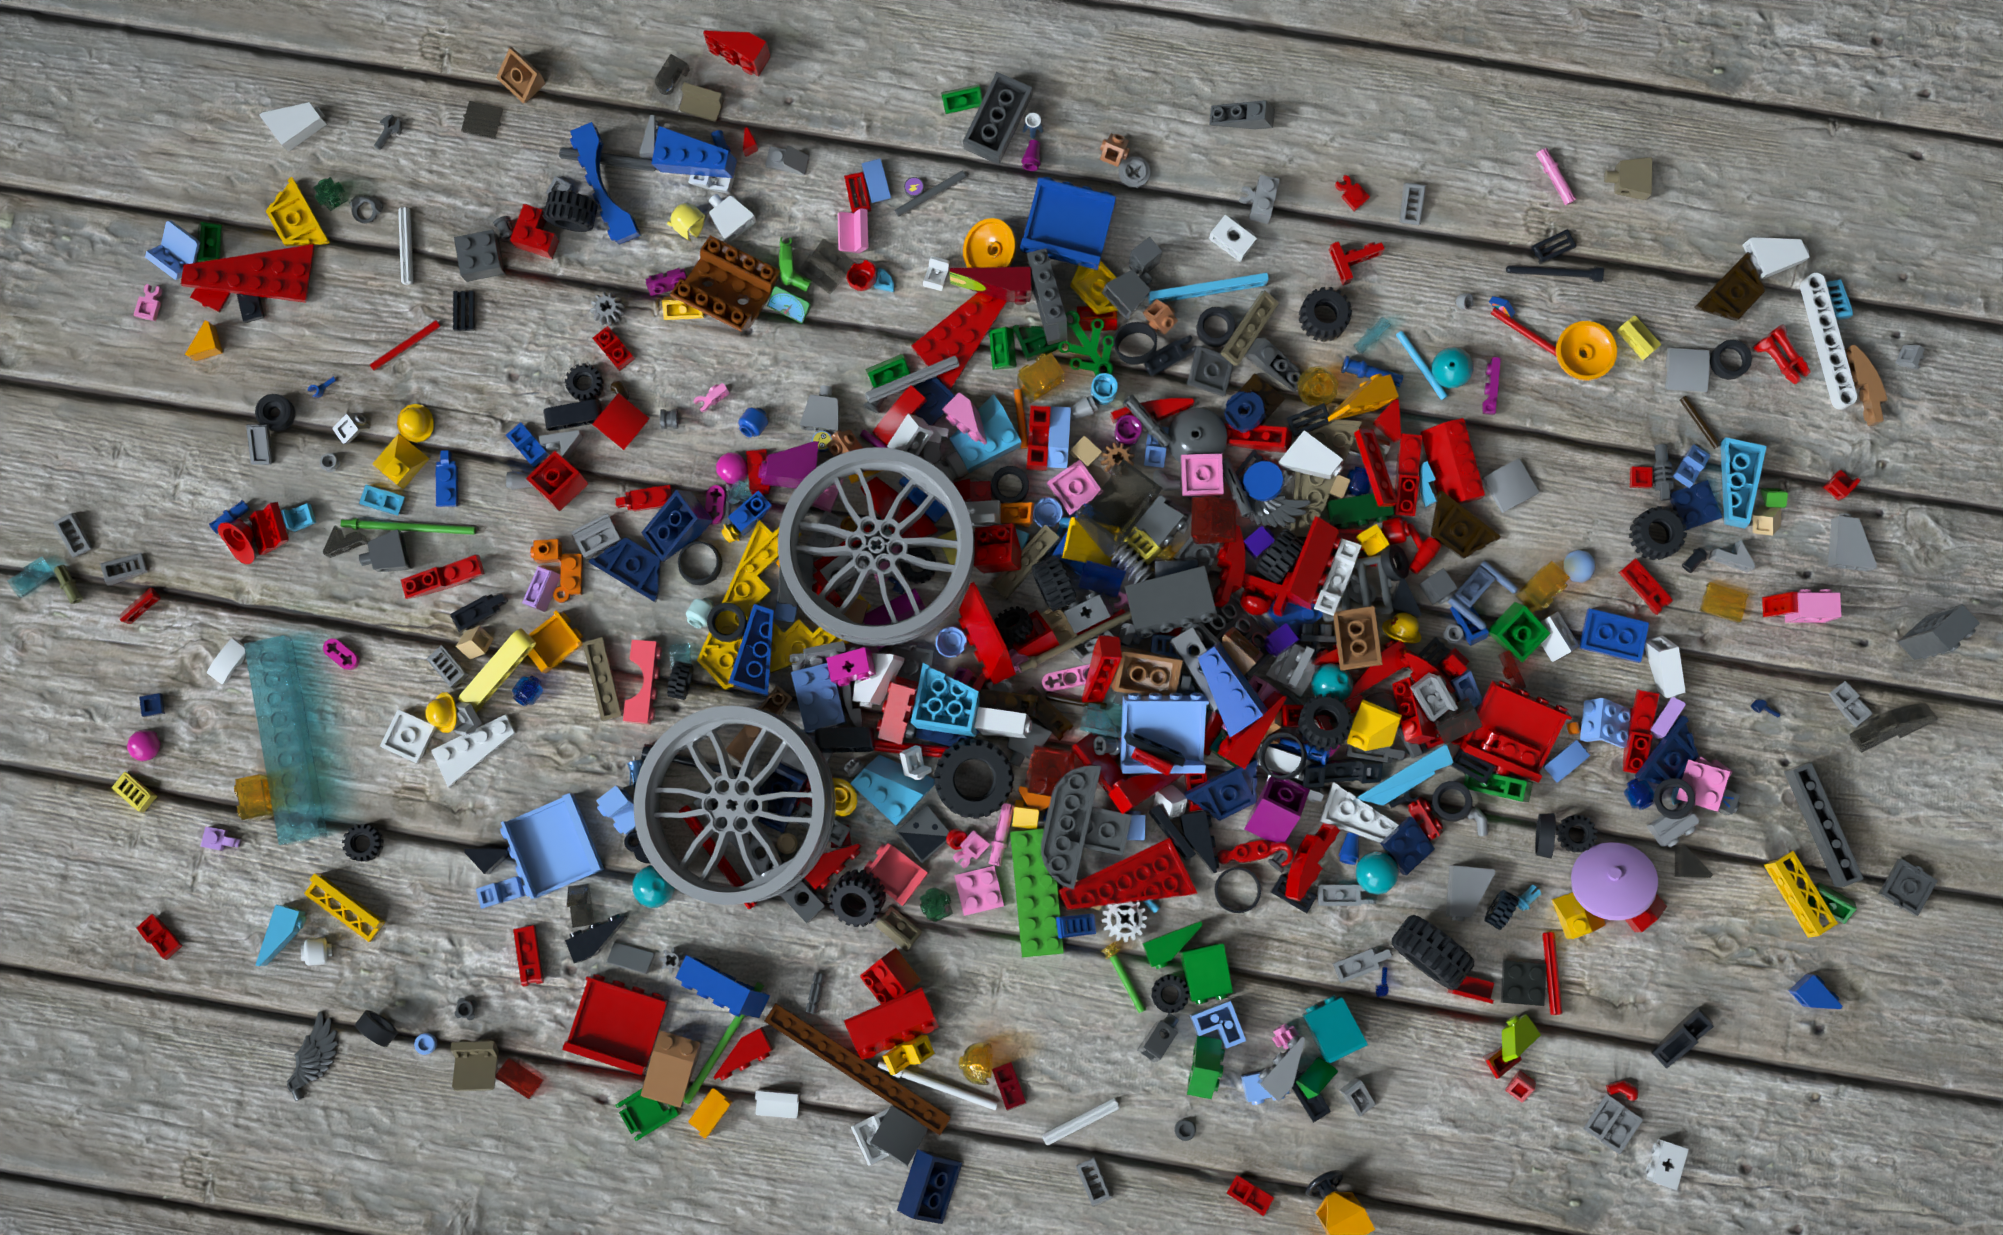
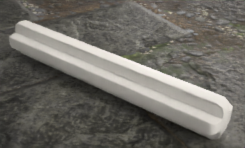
(405, 246)
(1080, 1121)

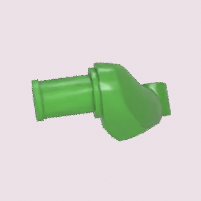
(787, 269)

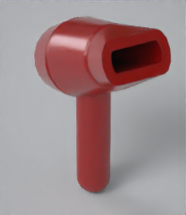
(1427, 550)

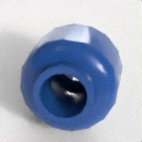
(753, 422)

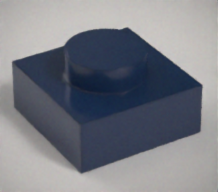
(152, 705)

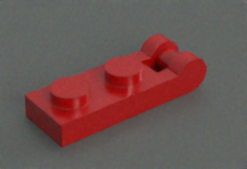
(1645, 586)
(1510, 748)
(528, 955)

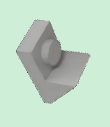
(787, 160)
(567, 441)
(1737, 559)

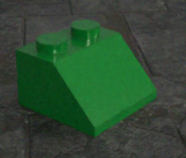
(1518, 631)

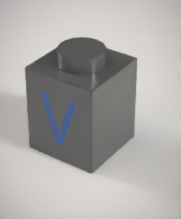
(1729, 803)

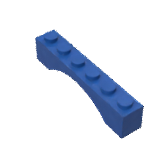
(590, 145)

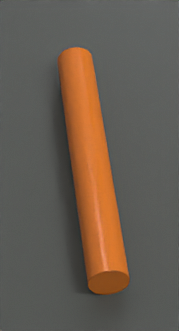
(1021, 418)

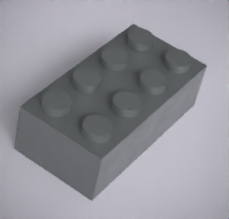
(997, 118)
(1939, 632)

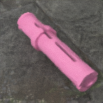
(1558, 180)
(999, 843)

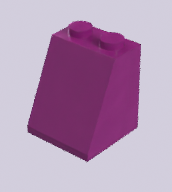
(789, 466)
(1277, 809)

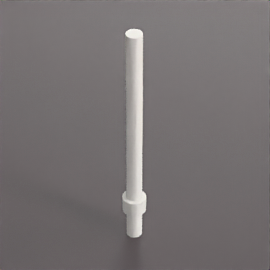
(941, 1086)

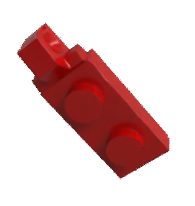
(754, 460)
(645, 498)

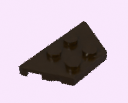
(1734, 292)
(1459, 528)

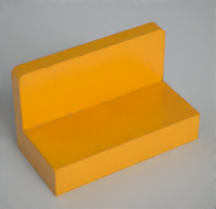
(710, 1112)

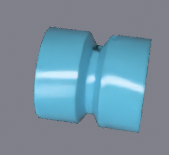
(1104, 389)

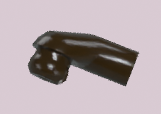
(619, 387)

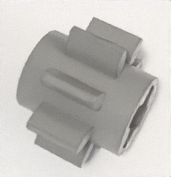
(666, 959)

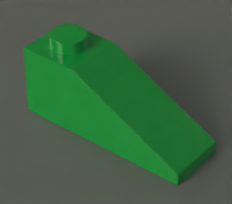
(1501, 786)
(1168, 945)

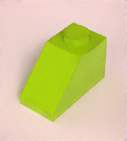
(1518, 1036)

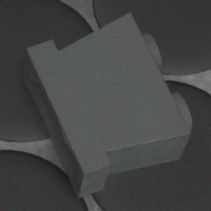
(1162, 521)

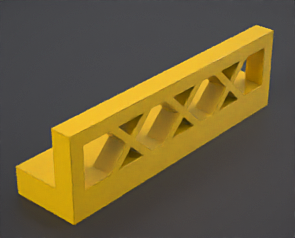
(346, 900)
(1806, 916)

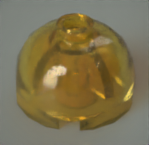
(1317, 386)
(977, 1063)

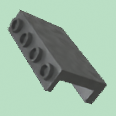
(1047, 297)
(1171, 602)

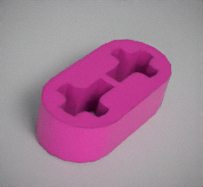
(720, 505)
(338, 658)

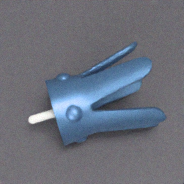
(1033, 122)
(634, 768)

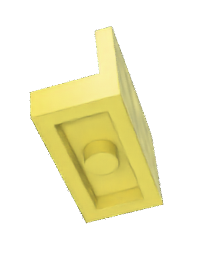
(1638, 337)

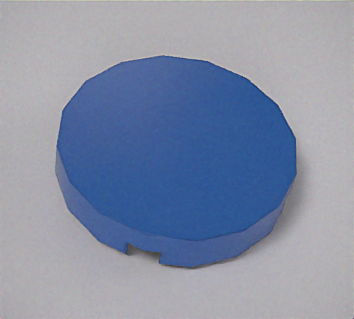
(1263, 481)

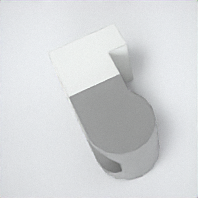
(932, 447)

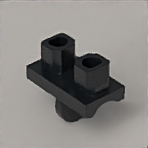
(1324, 635)

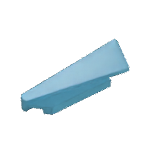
(1408, 777)

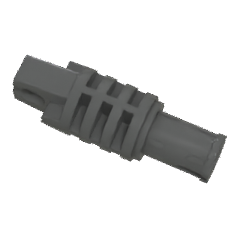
(1663, 472)

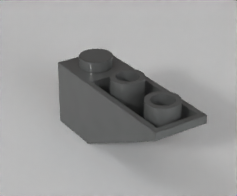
(1243, 115)
(1274, 363)

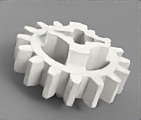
(1116, 912)

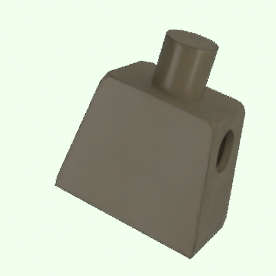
(1632, 178)

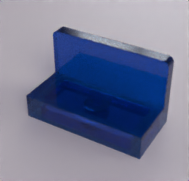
(1101, 578)

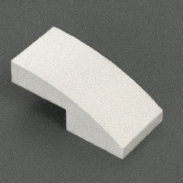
(712, 183)
(227, 660)

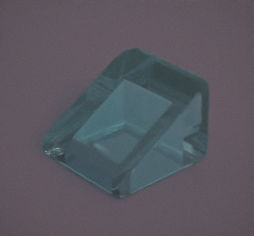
(680, 653)

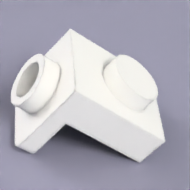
(936, 273)
(913, 763)

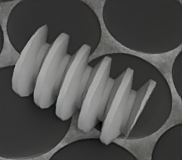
(1131, 564)

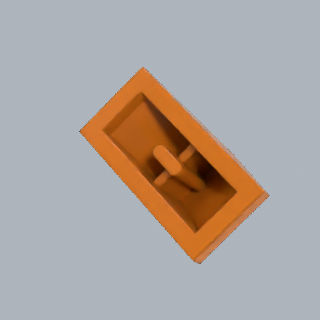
(1034, 800)

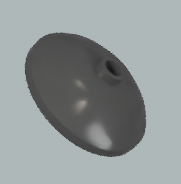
(1211, 430)

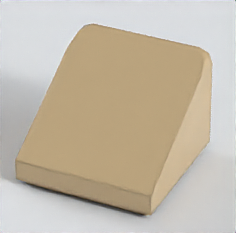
(1339, 486)

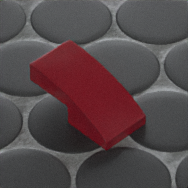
(1009, 1086)

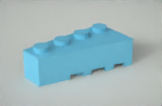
(1740, 479)

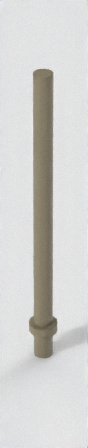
(1034, 661)

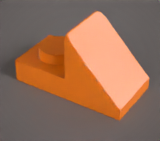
(1017, 513)

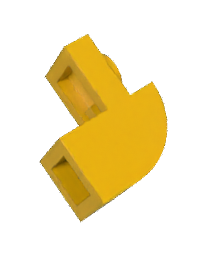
(908, 1053)

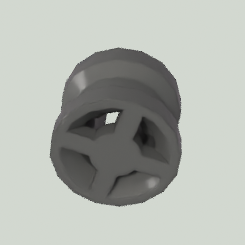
(669, 419)

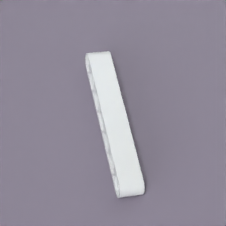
(1825, 350)

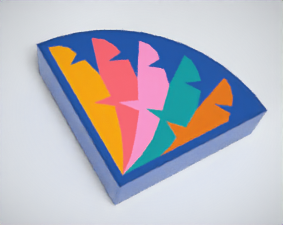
(1502, 305)

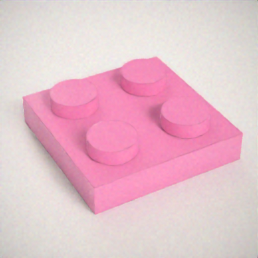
(1202, 474)
(1074, 487)
(1707, 783)
(979, 890)

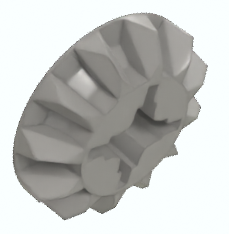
(1134, 163)

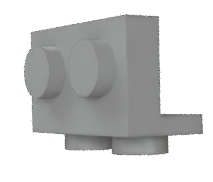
(1433, 696)

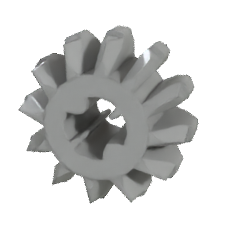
(605, 302)

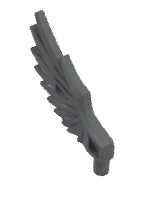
(1275, 510)
(313, 1056)

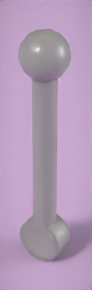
(727, 488)

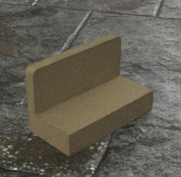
(701, 102)

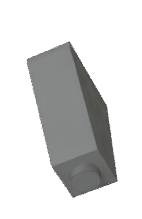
(1849, 545)
(1465, 890)

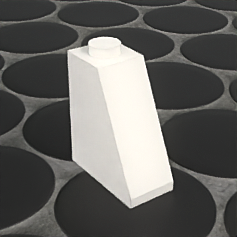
(294, 123)
(1775, 254)
(1311, 458)
(1665, 666)
(875, 689)
(1002, 723)
(1281, 761)

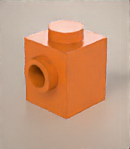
(546, 551)

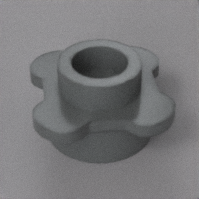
(471, 1005)

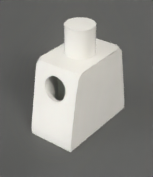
(730, 217)

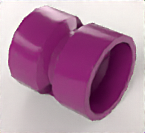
(1128, 430)

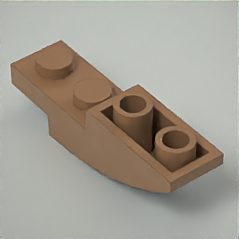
(1871, 387)
(776, 703)

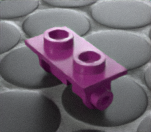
(659, 284)

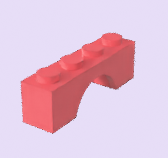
(640, 707)

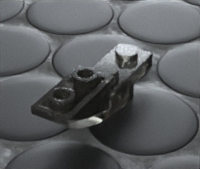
(1892, 723)

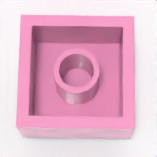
(1816, 607)

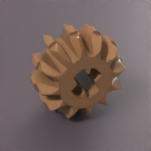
(1113, 453)

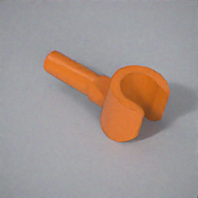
(1573, 728)

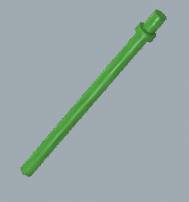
(355, 524)
(716, 1053)

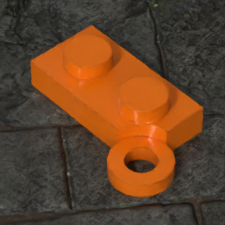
(570, 576)

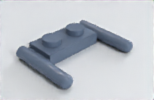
(1475, 587)

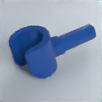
(320, 389)

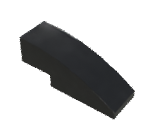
(1683, 1037)

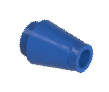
(1350, 849)

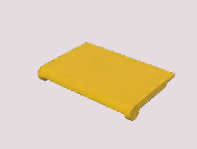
(1081, 547)

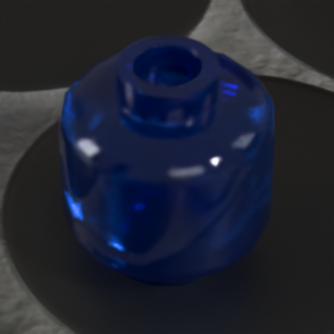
(1359, 481)
(527, 690)
(1639, 794)

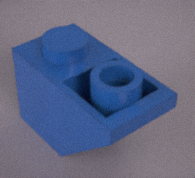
(750, 513)
(1812, 993)

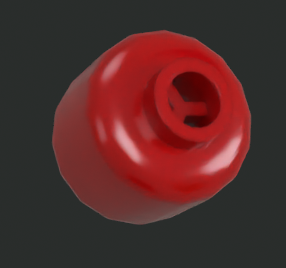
(1395, 530)

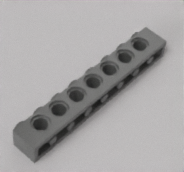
(805, 911)

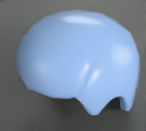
(1047, 511)
(1579, 566)
(951, 641)

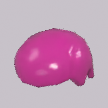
(732, 468)
(143, 745)

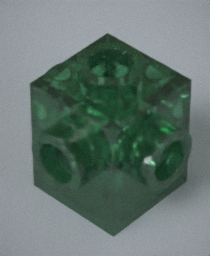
(330, 193)
(936, 904)

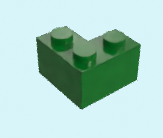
(1205, 1067)

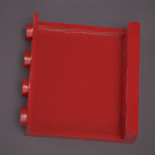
(1518, 717)
(616, 1024)

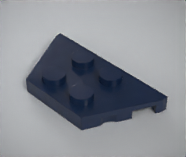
(632, 567)
(1670, 755)
(1227, 792)

